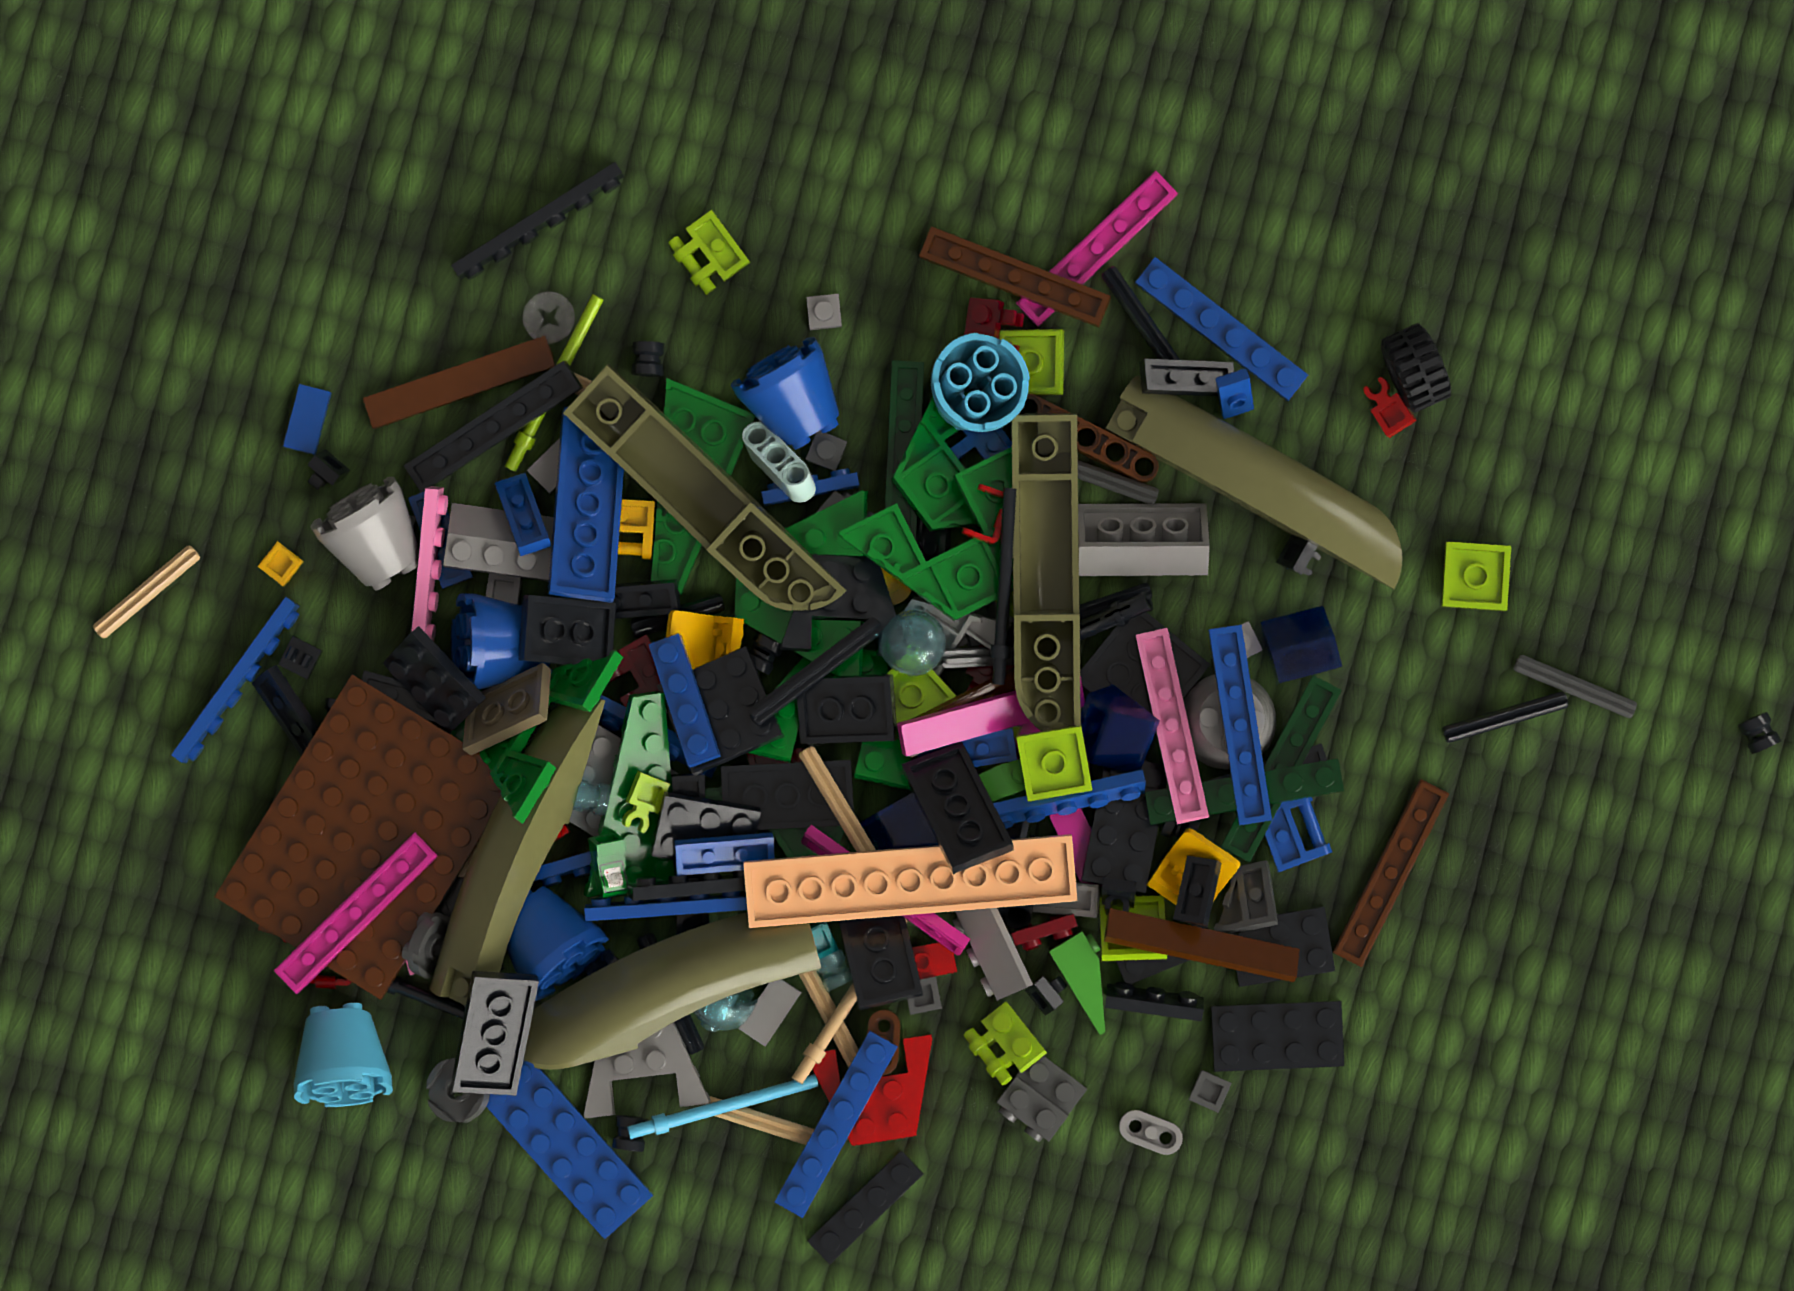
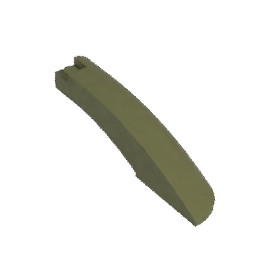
(1260, 480)
(701, 495)
(1046, 569)
(512, 855)
(661, 985)

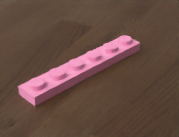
(428, 566)
(1173, 727)

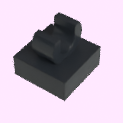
(327, 470)
(1297, 555)
(300, 657)
(1118, 893)
(1046, 994)

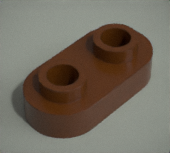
(892, 1034)

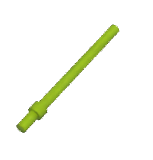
(525, 439)

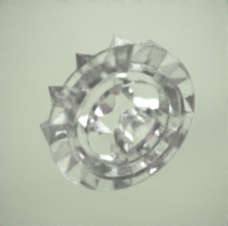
(547, 302)

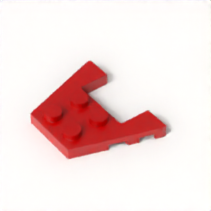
(895, 1102)

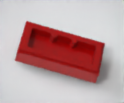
(934, 960)

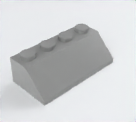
(1143, 539)
(484, 543)
(993, 951)

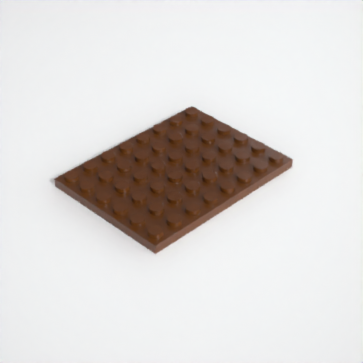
(344, 810)

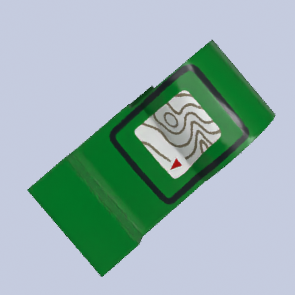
(609, 864)

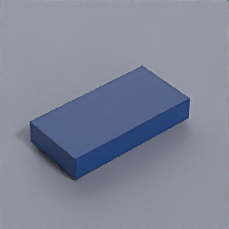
(307, 419)

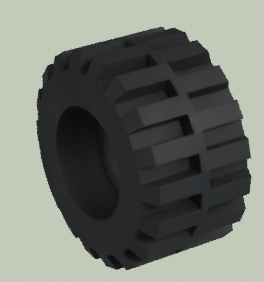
(1416, 367)

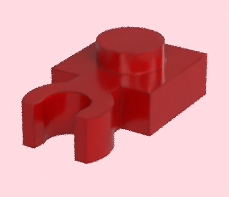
(1391, 410)

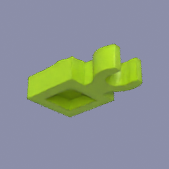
(646, 796)

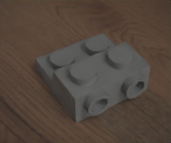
(1041, 1098)

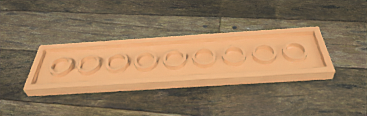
(905, 883)

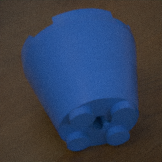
(791, 393)
(487, 640)
(553, 941)

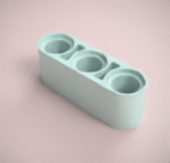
(783, 473)

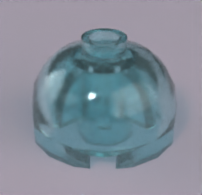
(913, 642)
(727, 1012)

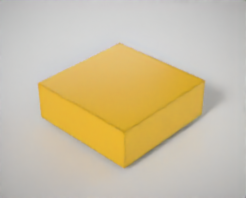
(280, 564)

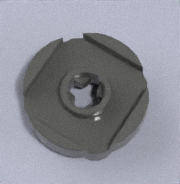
(426, 943)
(442, 1101)

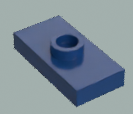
(1234, 393)

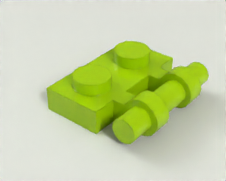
(717, 246)
(1013, 1037)

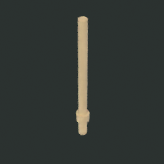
(815, 1052)

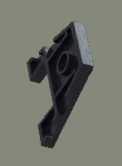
(865, 598)

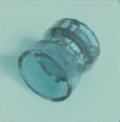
(592, 797)
(834, 970)

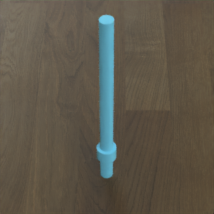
(660, 1123)

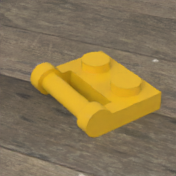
(637, 517)

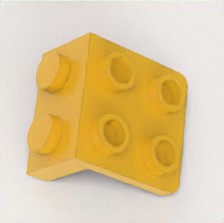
(705, 635)
(1170, 871)

